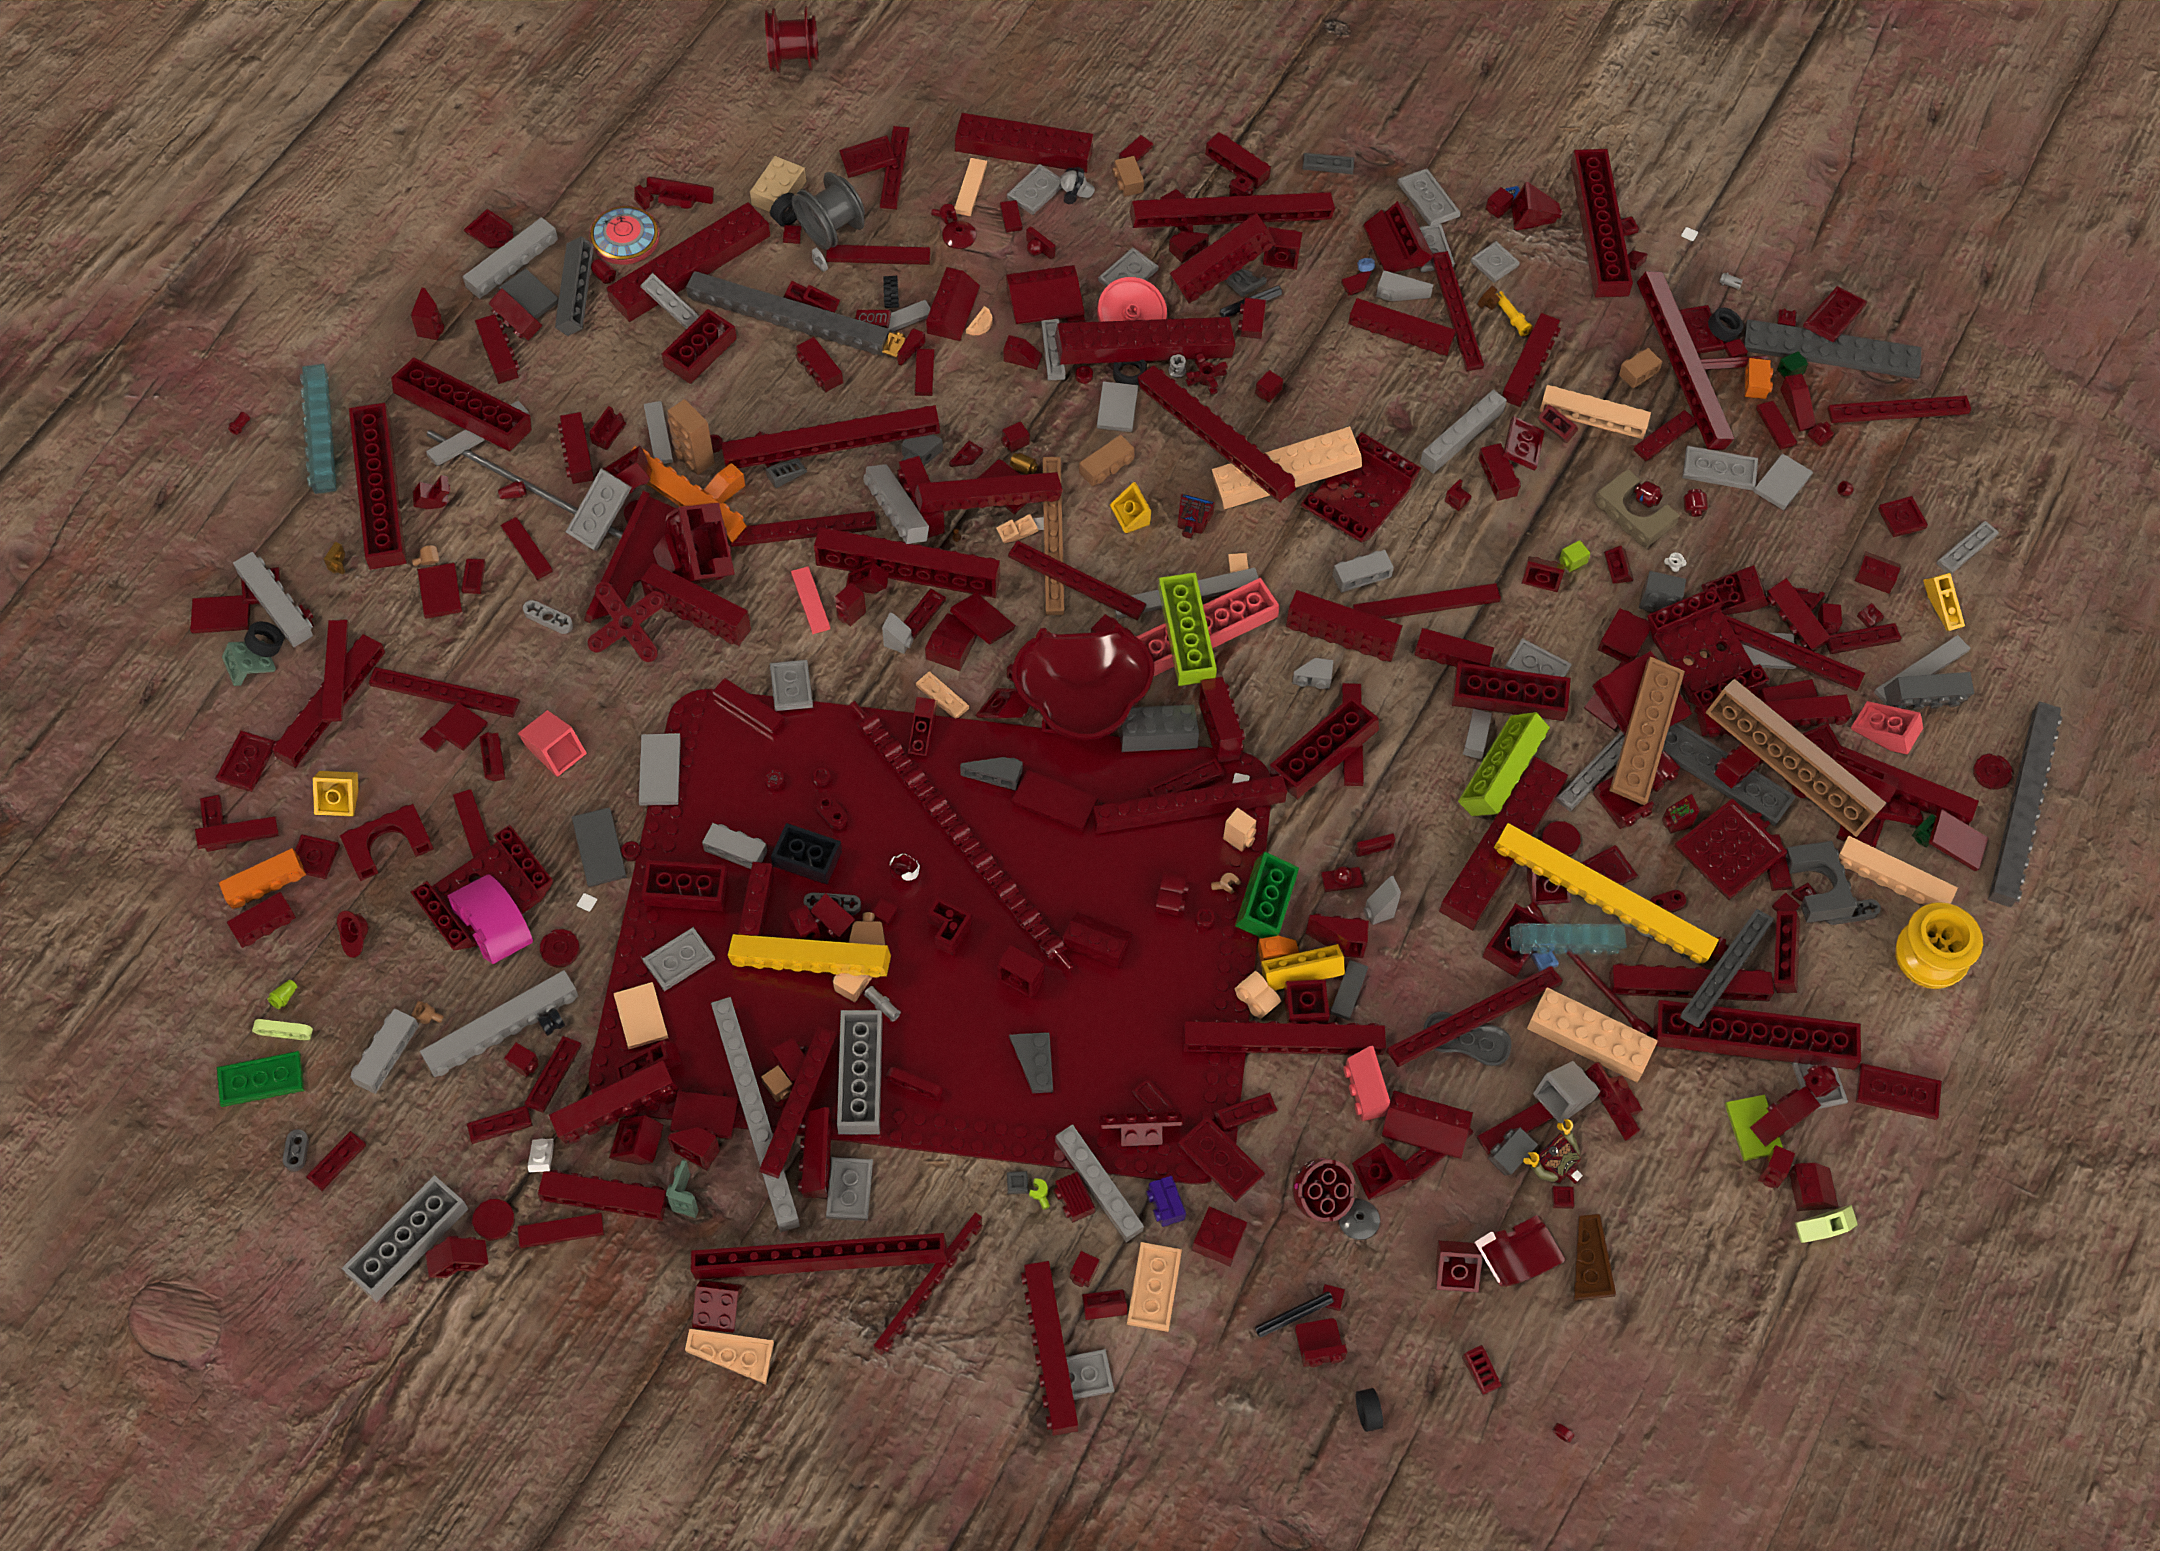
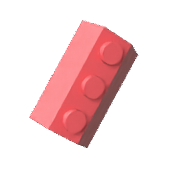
(1367, 1084)

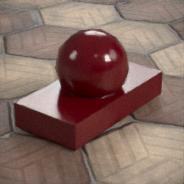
(1039, 244)
(1342, 879)

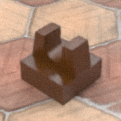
(1489, 299)

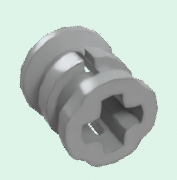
(1180, 367)

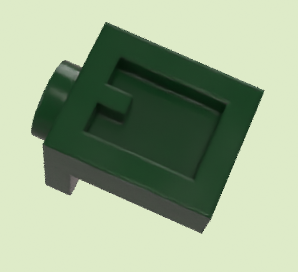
(1923, 831)

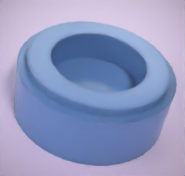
(1366, 264)

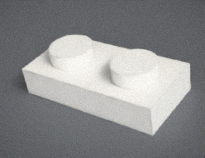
(540, 1155)

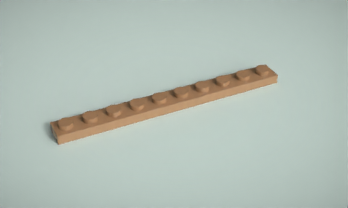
(1053, 542)

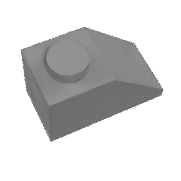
(896, 634)

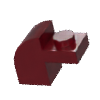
(431, 496)

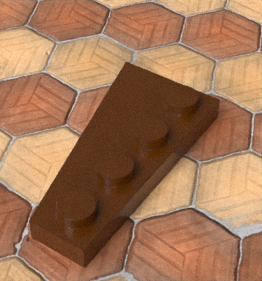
(1592, 1264)

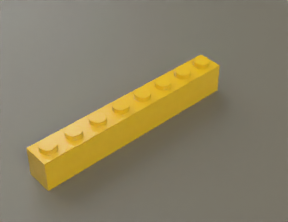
(809, 955)

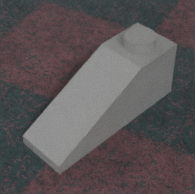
(1400, 288)
(1383, 902)

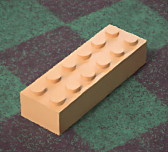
(1592, 1034)

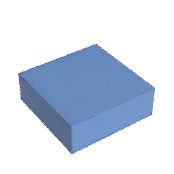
(1544, 961)

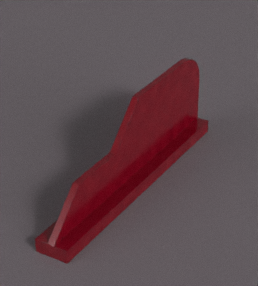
(634, 551)

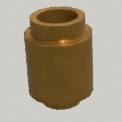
(1023, 463)

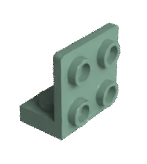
(242, 661)
(679, 1199)

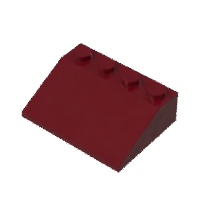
(1044, 294)

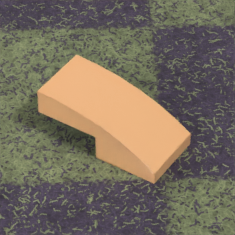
(1017, 530)

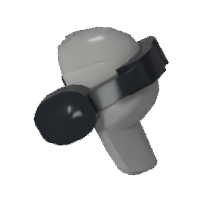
(1075, 185)

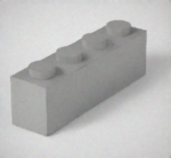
(384, 1051)

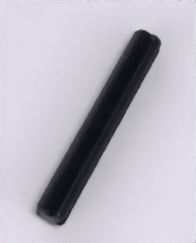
(1265, 295)
(1294, 1314)

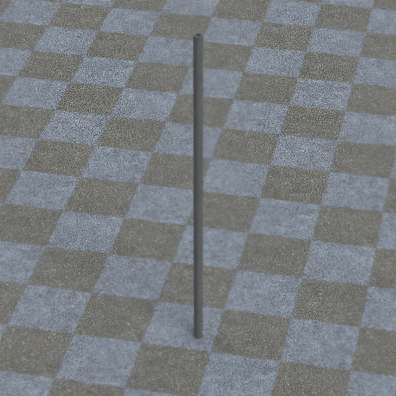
(510, 476)

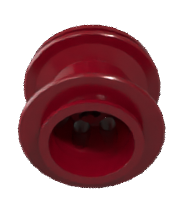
(791, 39)

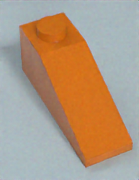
(726, 483)

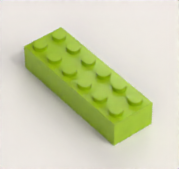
(1187, 628)
(1504, 764)

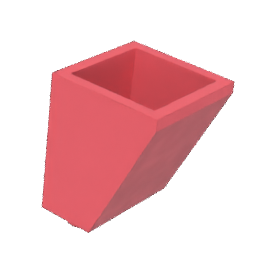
(552, 742)

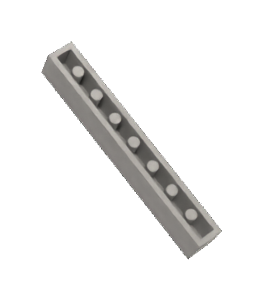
(499, 1024)

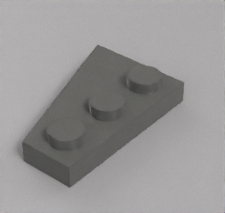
(1035, 1059)

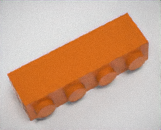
(262, 879)

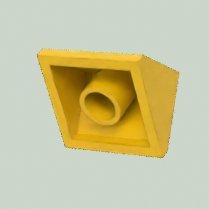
(1131, 509)

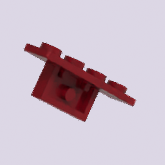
(680, 193)
(1617, 1099)
(1141, 1128)

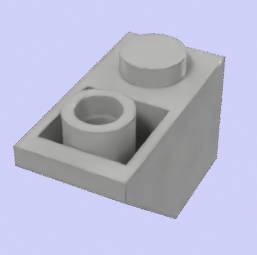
(1314, 673)

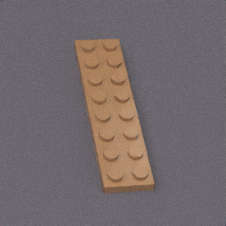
(1647, 731)

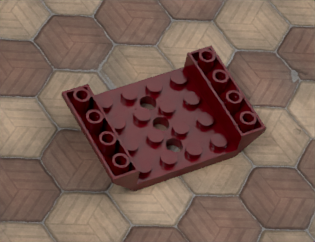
(1381, 479)
(1699, 626)
(508, 863)

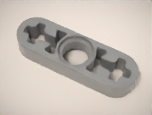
(552, 623)

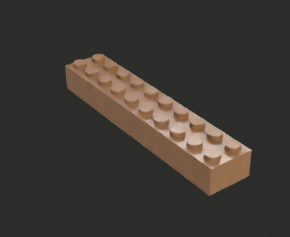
(1795, 757)

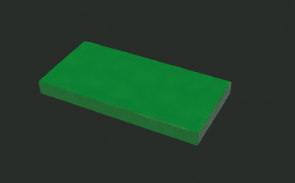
(260, 1079)

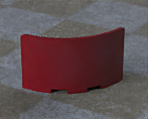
(1520, 1253)

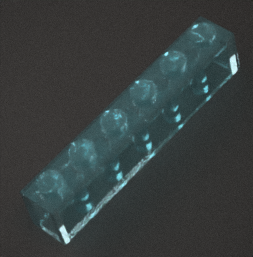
(1568, 937)

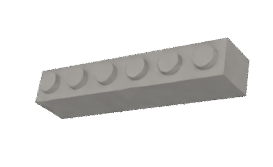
(510, 258)
(1463, 431)
(896, 504)
(273, 599)
(1099, 1183)

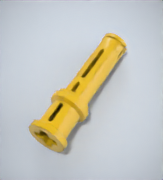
(1516, 319)

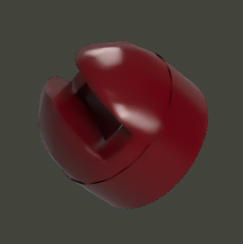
(1845, 488)

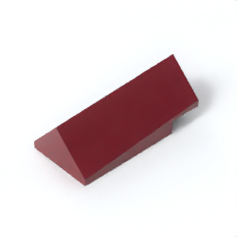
(1386, 244)

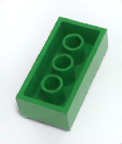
(1267, 896)

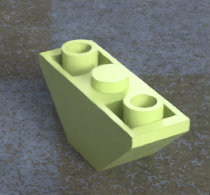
(1826, 1224)

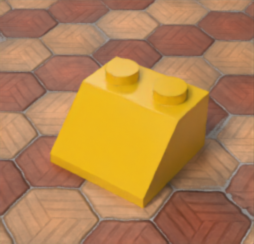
(335, 793)

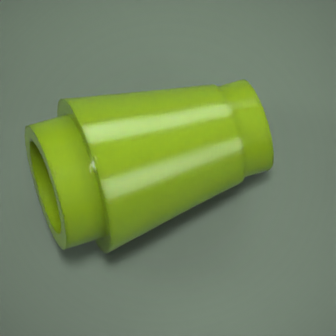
(281, 995)

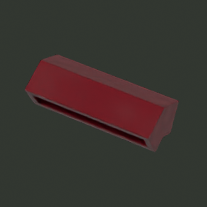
(492, 756)

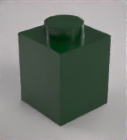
(1792, 365)

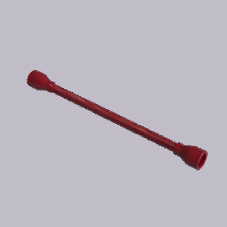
(1635, 1022)

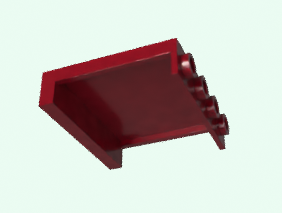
(1620, 690)

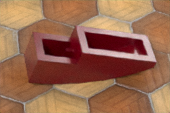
(811, 296)

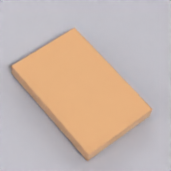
(640, 1015)

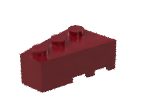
(1785, 1114)

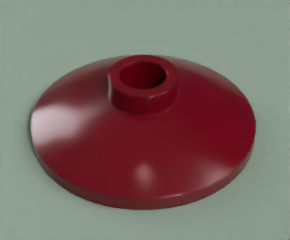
(957, 239)

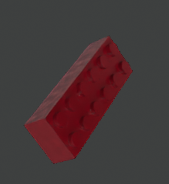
(1222, 258)
(698, 605)
(1343, 626)
(1510, 691)
(1325, 746)
(613, 1103)

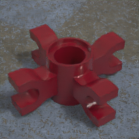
(1206, 373)

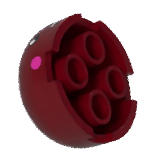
(1324, 1189)

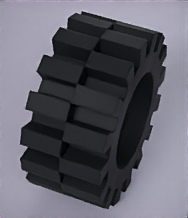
(890, 291)

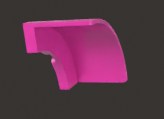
(493, 917)

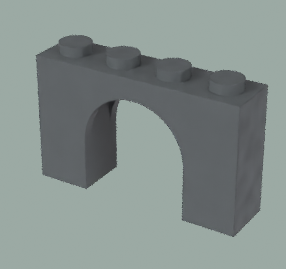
(1823, 859)

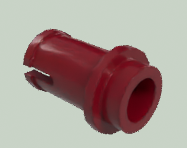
(236, 426)

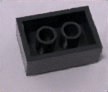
(806, 853)

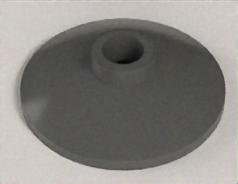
(1363, 1228)

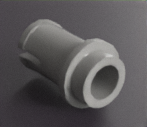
(1730, 280)

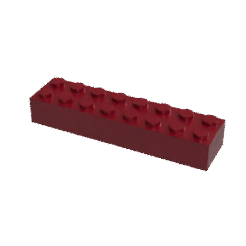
(1023, 142)
(461, 404)

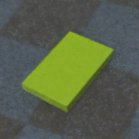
(1743, 1115)

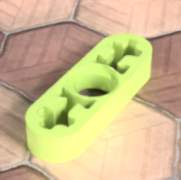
(282, 1029)

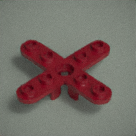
(616, 628)

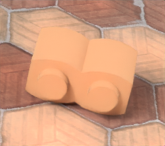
(1257, 995)

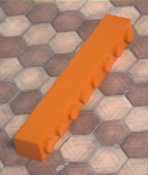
(683, 493)

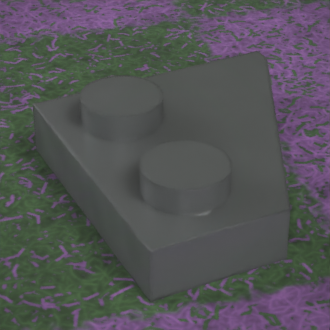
(1244, 282)

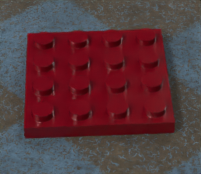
(1730, 849)

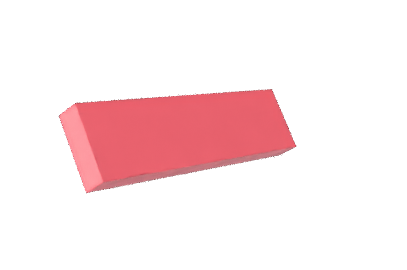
(810, 600)

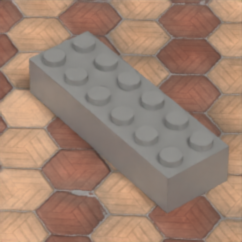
(860, 1072)
(405, 1238)

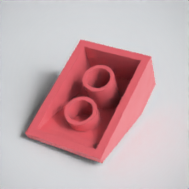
(1889, 726)

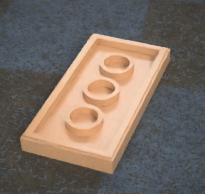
(1154, 1287)

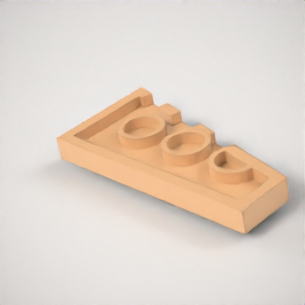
(737, 1353)

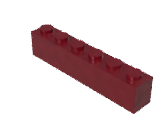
(1401, 327)
(1530, 360)
(603, 1195)

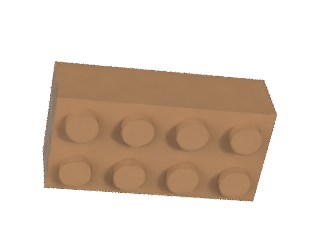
(690, 437)

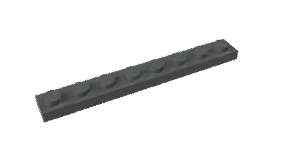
(1727, 968)

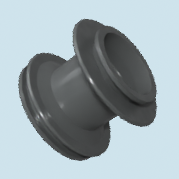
(829, 210)

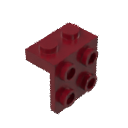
(1320, 1342)

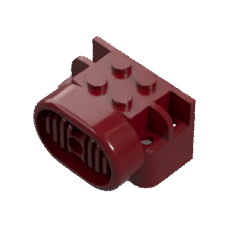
(700, 542)

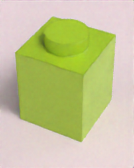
(1574, 556)

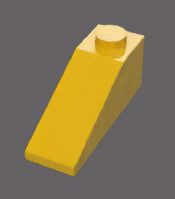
(1944, 600)

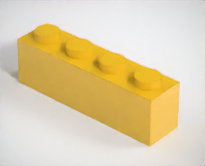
(1307, 965)

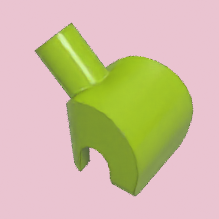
(1041, 1193)

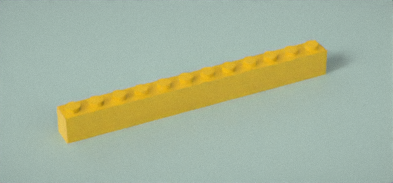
(1606, 894)

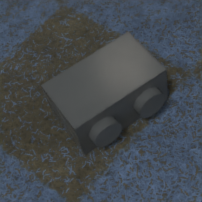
(1512, 1150)

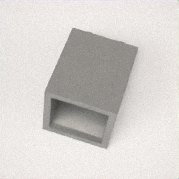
(1566, 1091)

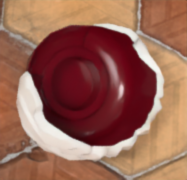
(904, 867)

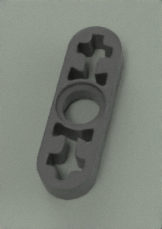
(838, 897)
(1866, 915)

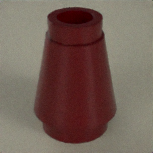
(514, 490)

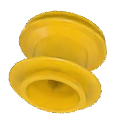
(1928, 959)

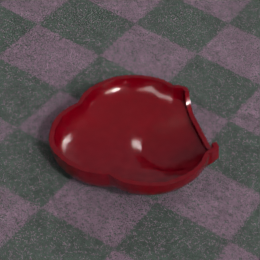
(1083, 680)

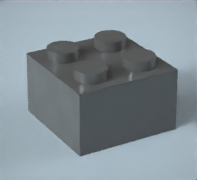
(1661, 591)

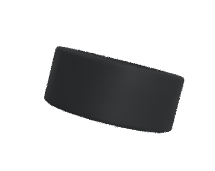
(778, 208)
(1730, 318)
(1133, 380)
(261, 648)
(1369, 1409)

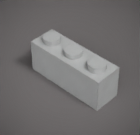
(1362, 570)
(734, 846)

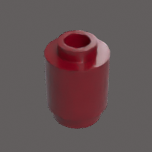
(603, 271)

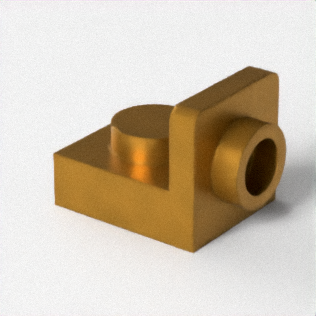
(893, 344)
(334, 558)

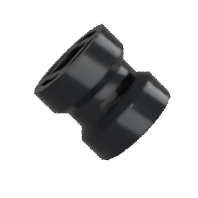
(548, 1026)

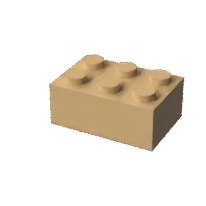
(776, 180)

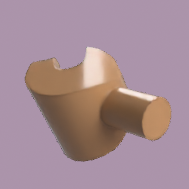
(428, 555)
(1225, 883)
(424, 1013)

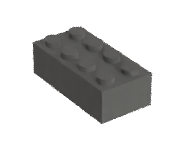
(1929, 690)
(1160, 728)

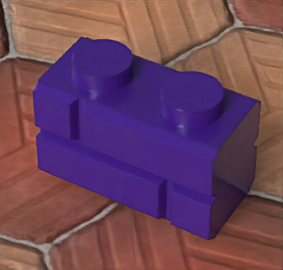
(1166, 1201)

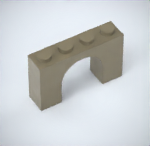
(1643, 529)

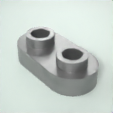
(295, 1151)

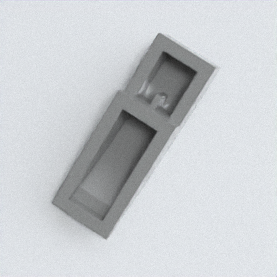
(1477, 734)

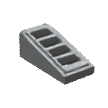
(778, 481)

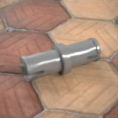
(882, 1003)

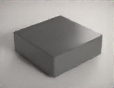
(1017, 1182)

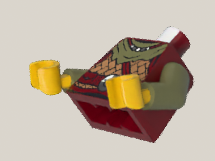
(1558, 1157)

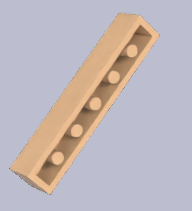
(1597, 412)
(1894, 873)

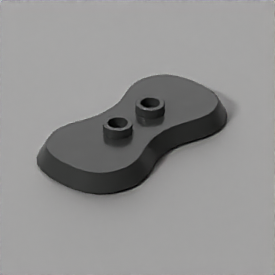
(1485, 1043)

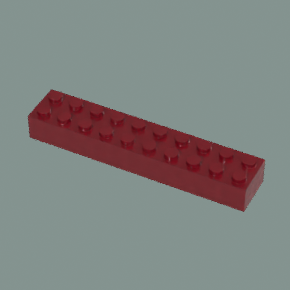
(1601, 223)
(699, 253)
(1144, 340)
(377, 486)
(908, 562)
(1486, 867)
(1760, 1035)

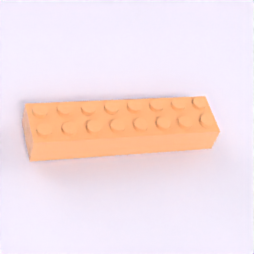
(1305, 460)

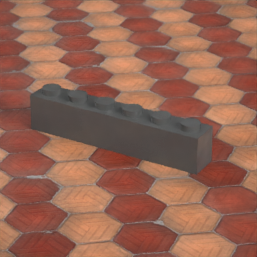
(574, 286)

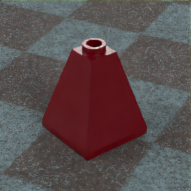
(1534, 208)

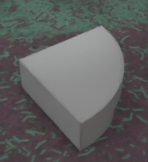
(819, 260)

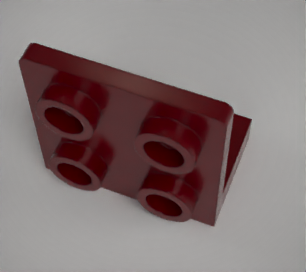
(716, 1306)

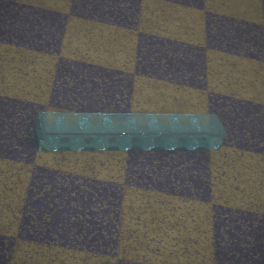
(319, 429)

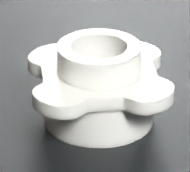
(1675, 557)

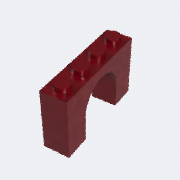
(403, 821)

